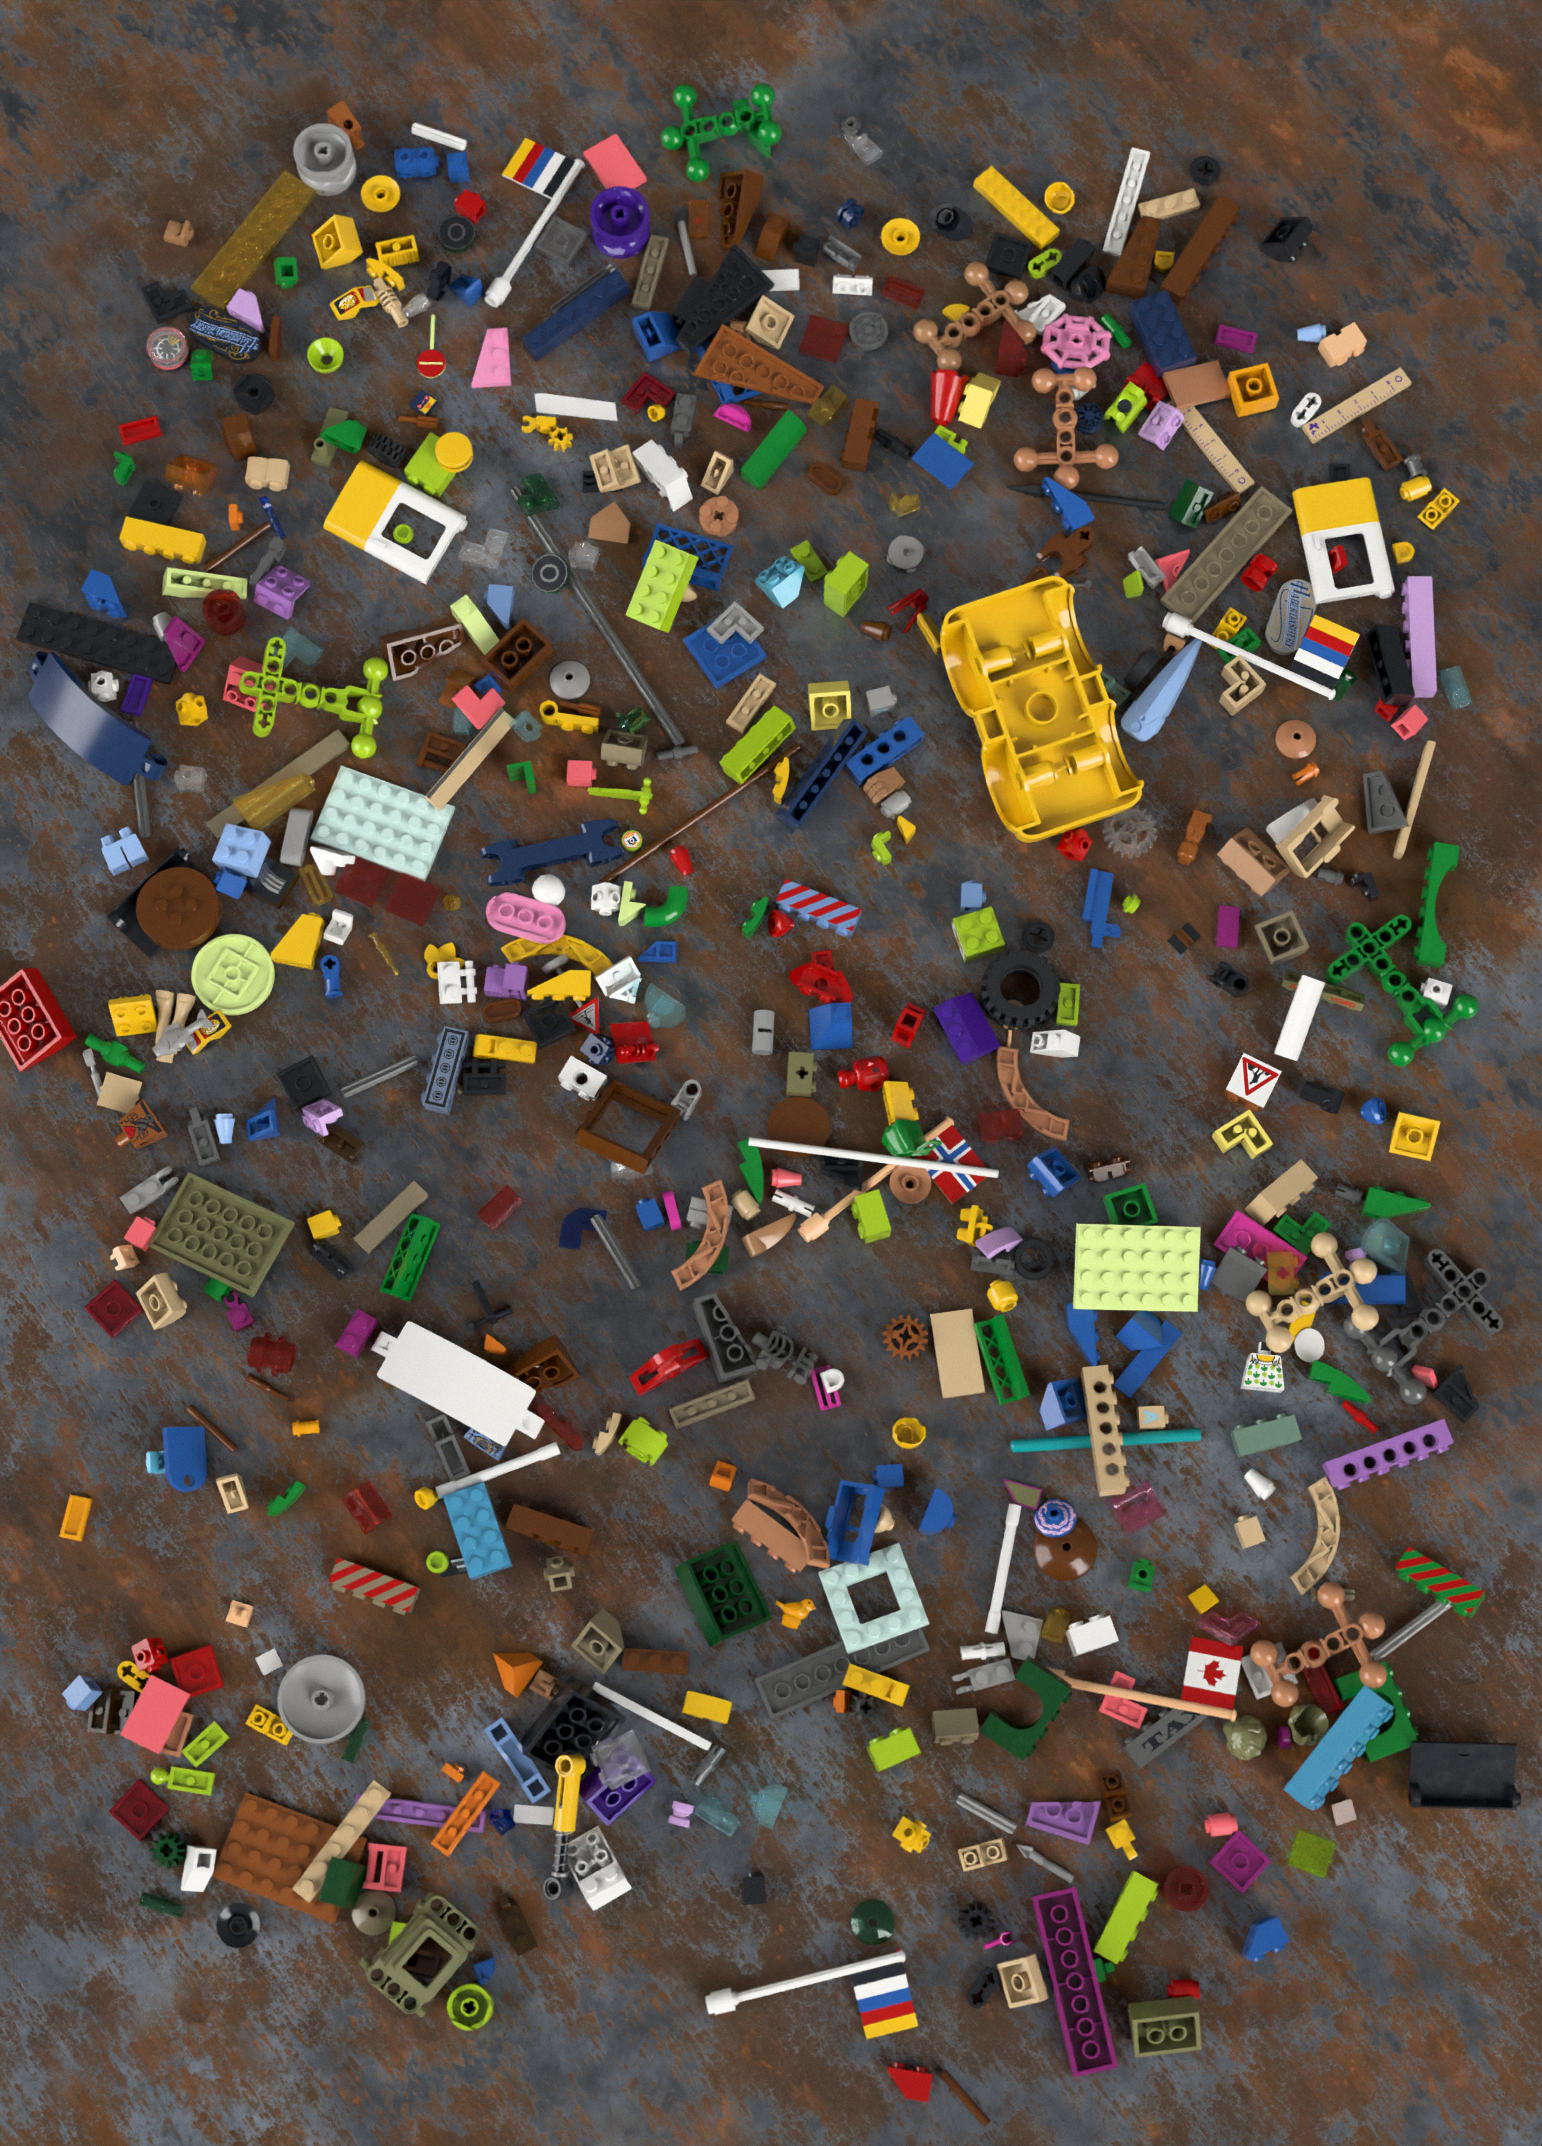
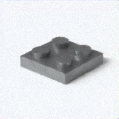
(561, 241)

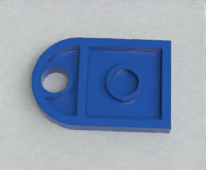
(185, 1456)

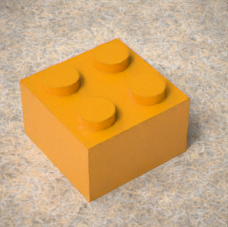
(1252, 390)

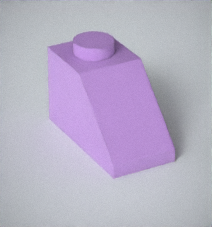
(246, 309)

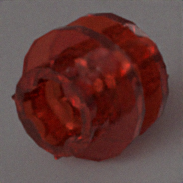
(269, 1354)

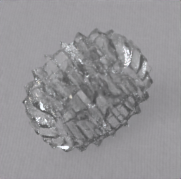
(1133, 846)

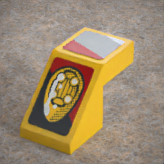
(350, 303)
(204, 1035)

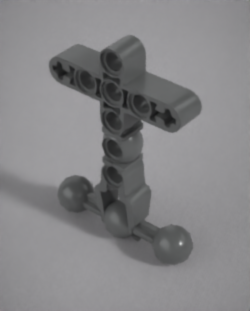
(1385, 1357)

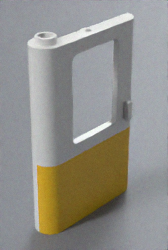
(367, 507)
(1335, 512)

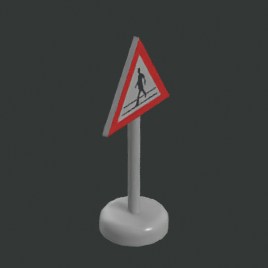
(587, 1015)

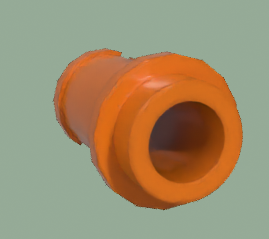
(1308, 772)

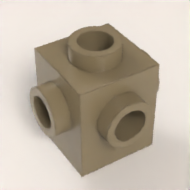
(559, 1573)

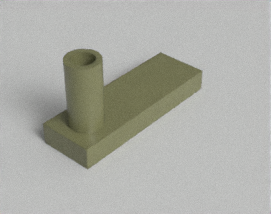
(323, 451)

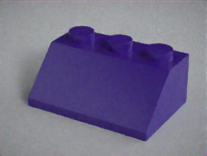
(966, 1027)
(612, 1803)

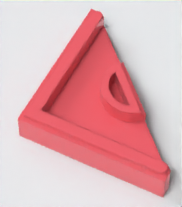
(1171, 567)

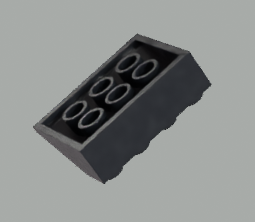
(571, 1725)

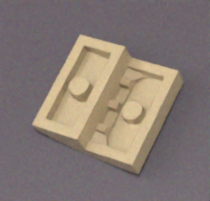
(615, 469)

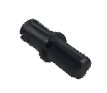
(893, 443)

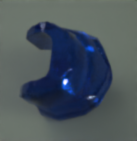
(502, 1820)

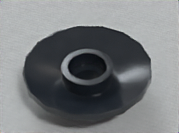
(227, 1925)

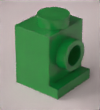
(288, 266)
(1138, 1583)

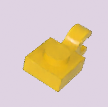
(541, 423)
(1121, 1836)

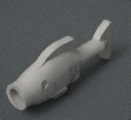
(175, 1037)

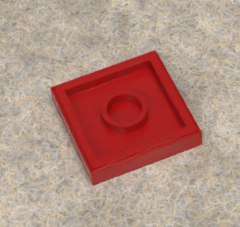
(197, 1671)

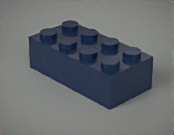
(1161, 333)

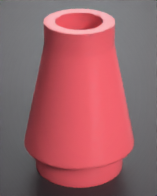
(784, 1178)

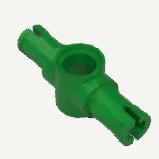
(115, 1053)

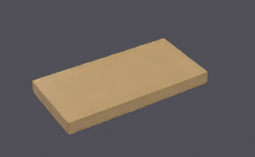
(957, 1353)

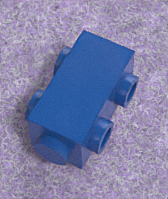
(416, 162)

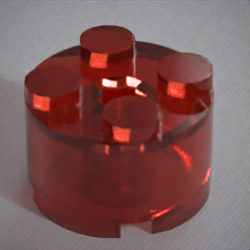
(231, 604)
(1172, 1888)

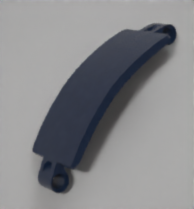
(90, 725)

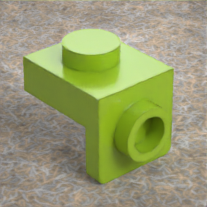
(880, 851)

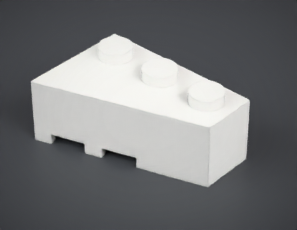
(664, 473)

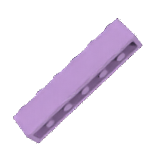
(1420, 634)

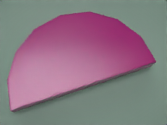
(734, 415)

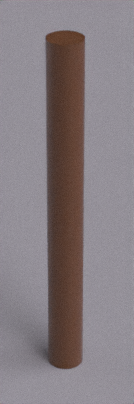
(236, 547)

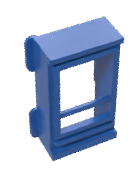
(838, 1519)

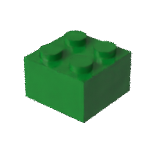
(1131, 1207)

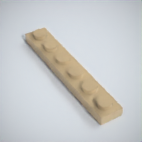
(342, 1839)

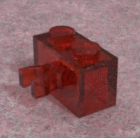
(1000, 1126)

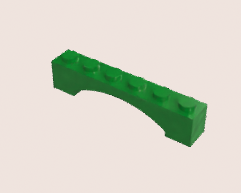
(1430, 948)

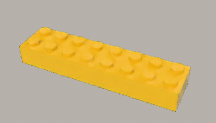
(1016, 208)

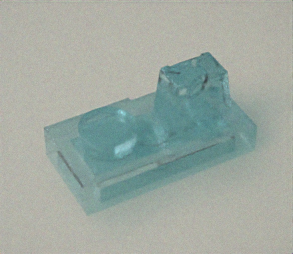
(1455, 687)
(710, 1812)

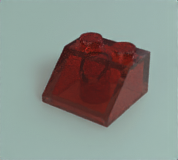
(1011, 352)

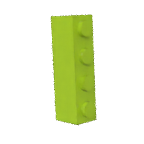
(757, 745)
(1124, 1917)

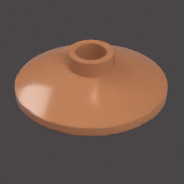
(1289, 745)
(917, 1176)

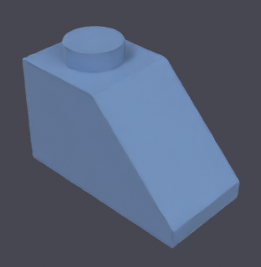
(500, 603)

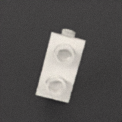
(847, 285)

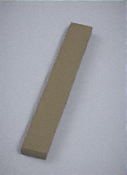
(306, 763)

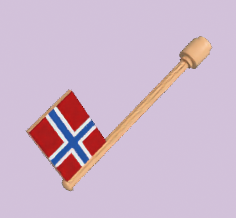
(952, 1184)

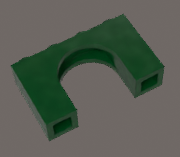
(1021, 1738)

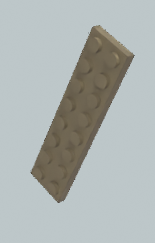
(1226, 555)

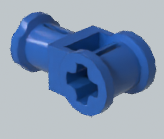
(331, 976)

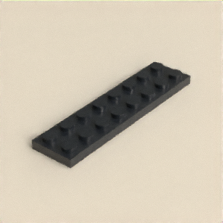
(97, 643)

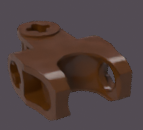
(1069, 550)

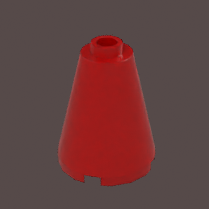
(946, 395)

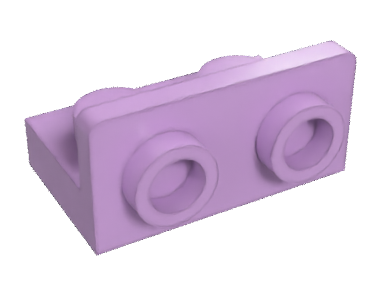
(1161, 425)
(319, 1114)

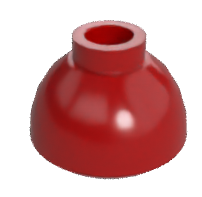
(779, 923)

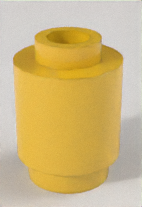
(1415, 488)

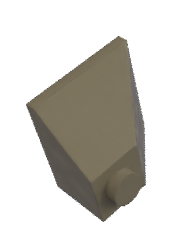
(600, 1641)

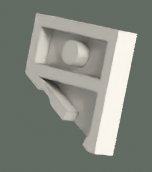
(1042, 312)

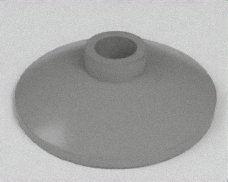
(569, 688)

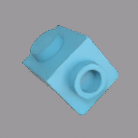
(155, 1462)

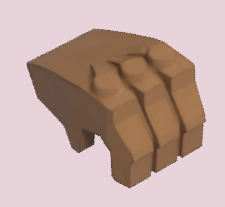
(883, 785)

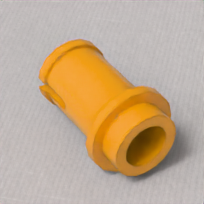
(305, 1427)

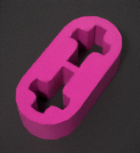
(671, 1209)

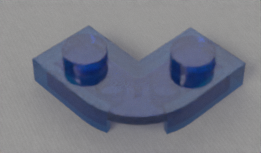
(574, 1225)

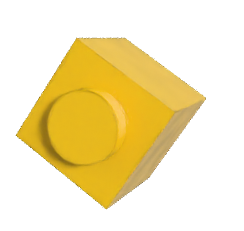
(324, 1225)

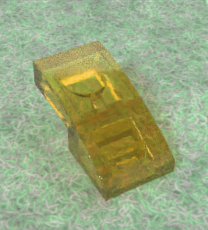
(828, 405)

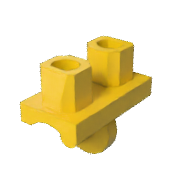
(977, 1225)

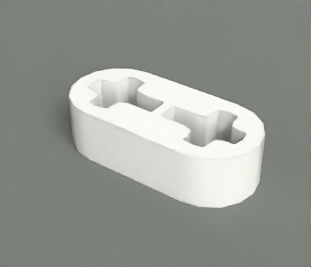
(1309, 412)

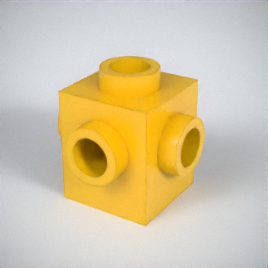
(191, 709)
(912, 1835)

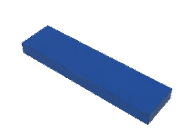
(1146, 1362)

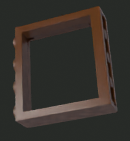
(639, 1102)

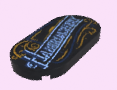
(225, 335)

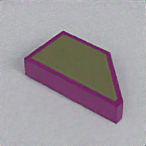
(1023, 1494)

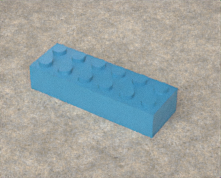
(1339, 1748)

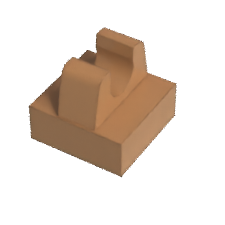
(1175, 641)

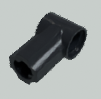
(1327, 1098)

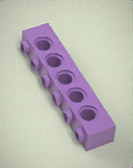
(1436, 1431)

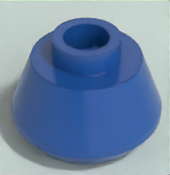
(1374, 1111)

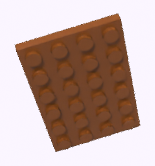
(272, 1851)

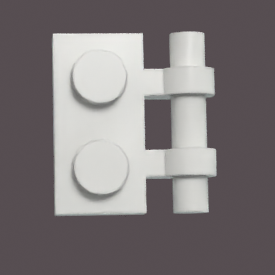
(450, 982)

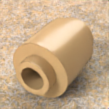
(745, 1204)

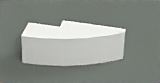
(1285, 824)

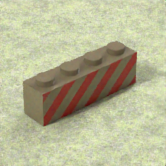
(374, 1585)

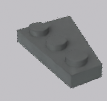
(1381, 804)

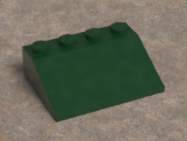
(723, 1593)

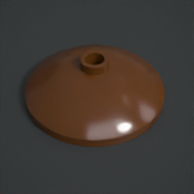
(1066, 1564)

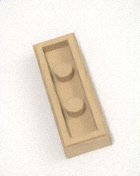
(751, 703)

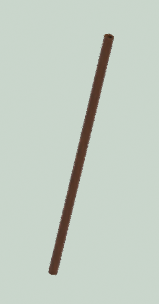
(699, 815)

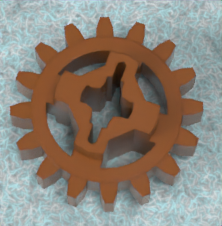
(915, 1339)

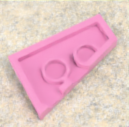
(494, 360)

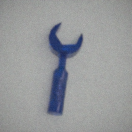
(273, 520)

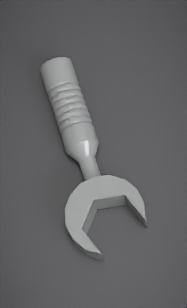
(90, 1062)

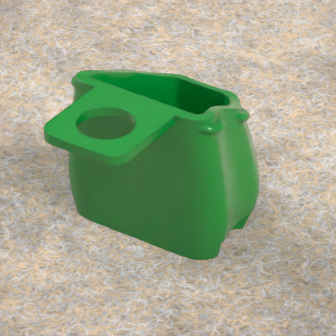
(907, 1139)

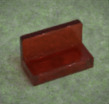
(367, 1507)

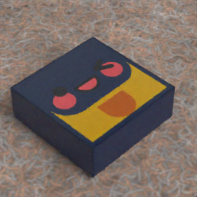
(424, 403)

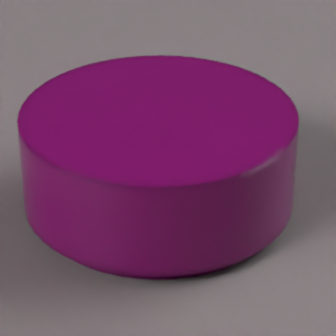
(1283, 1737)

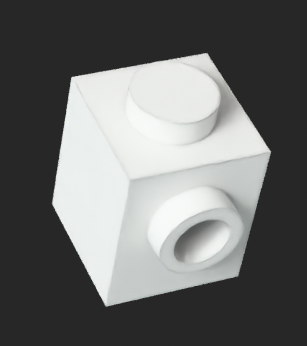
(1437, 991)

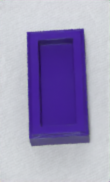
(136, 695)

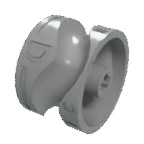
(325, 159)

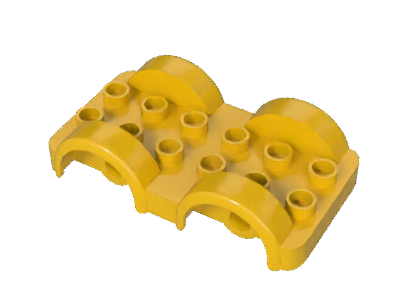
(1037, 710)

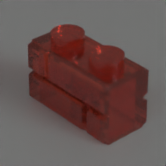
(499, 1208)

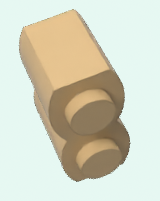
(267, 473)

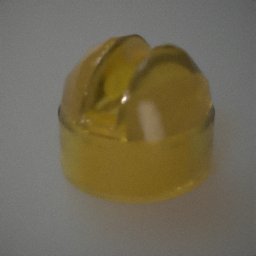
(449, 899)

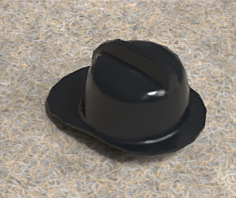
(950, 221)
(1088, 285)

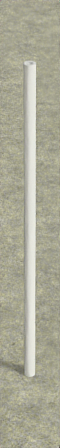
(873, 1157)

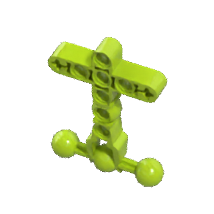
(368, 707)

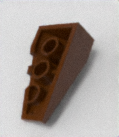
(739, 197)
(415, 648)

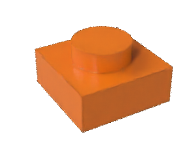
(235, 517)
(841, 1700)
(454, 1771)

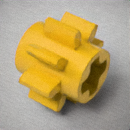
(560, 433)

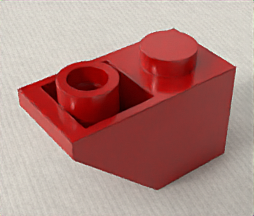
(913, 2083)

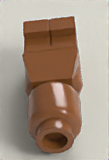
(1193, 835)

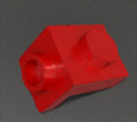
(1337, 559)

